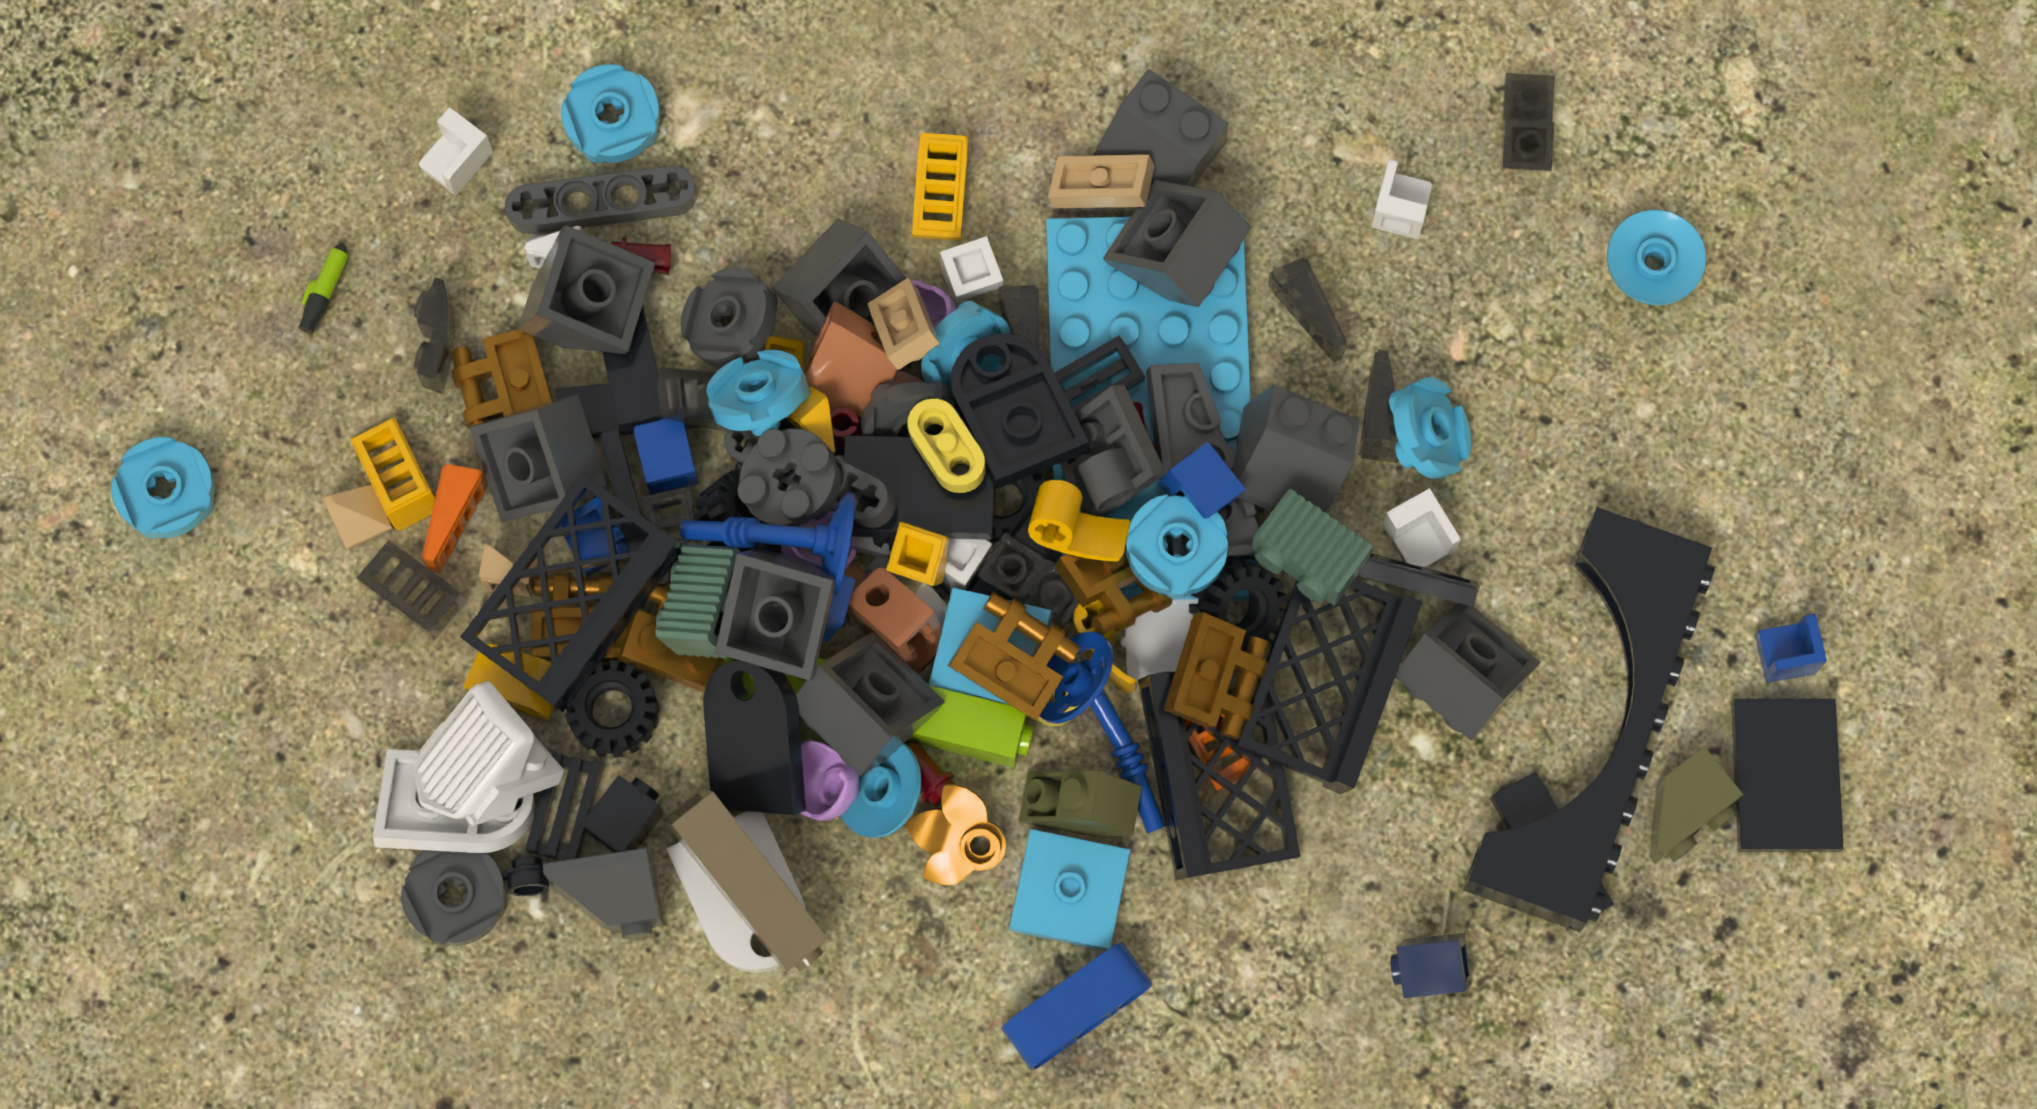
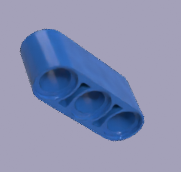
(1076, 1006)

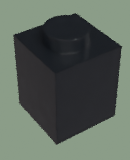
(624, 815)

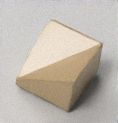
(496, 566)

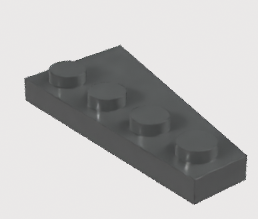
(1182, 423)

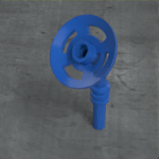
(828, 540)
(1086, 688)

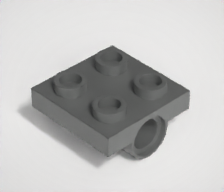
(1119, 457)

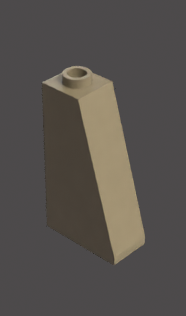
(747, 880)

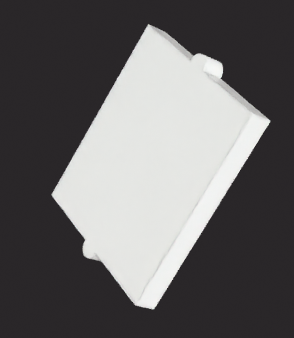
(1157, 640)

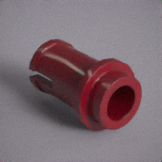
(654, 252)
(844, 424)
(932, 776)

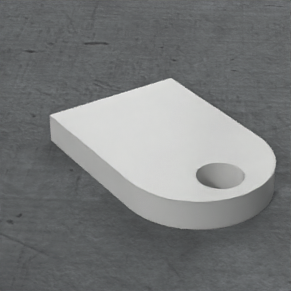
(408, 825)
(721, 923)

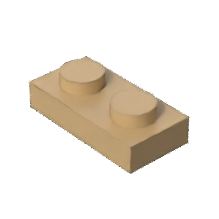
(1101, 181)
(903, 324)

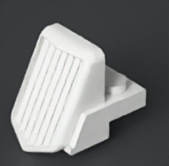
(482, 760)

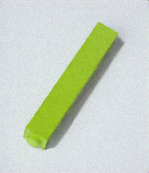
(961, 725)

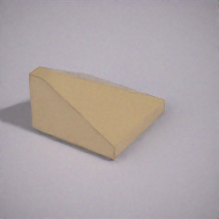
(357, 515)

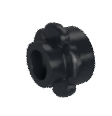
(526, 877)

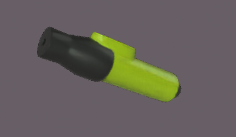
(319, 291)

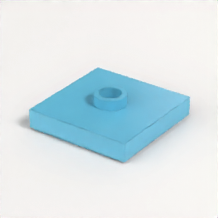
(962, 611)
(1069, 890)

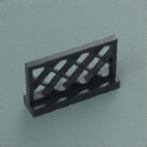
(608, 617)
(1362, 704)
(1179, 788)

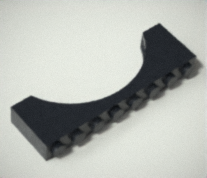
(1649, 590)

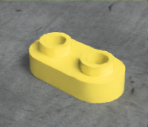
(948, 448)

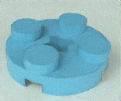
(614, 141)
(955, 333)
(757, 392)
(1429, 429)
(137, 477)
(1176, 574)

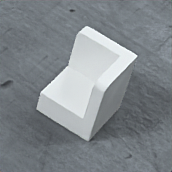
(457, 153)
(1401, 203)
(970, 270)
(1421, 530)
(963, 561)

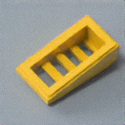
(940, 146)
(409, 501)

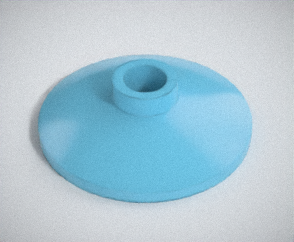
(1659, 236)
(880, 811)

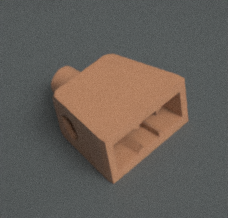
(850, 361)
(895, 615)

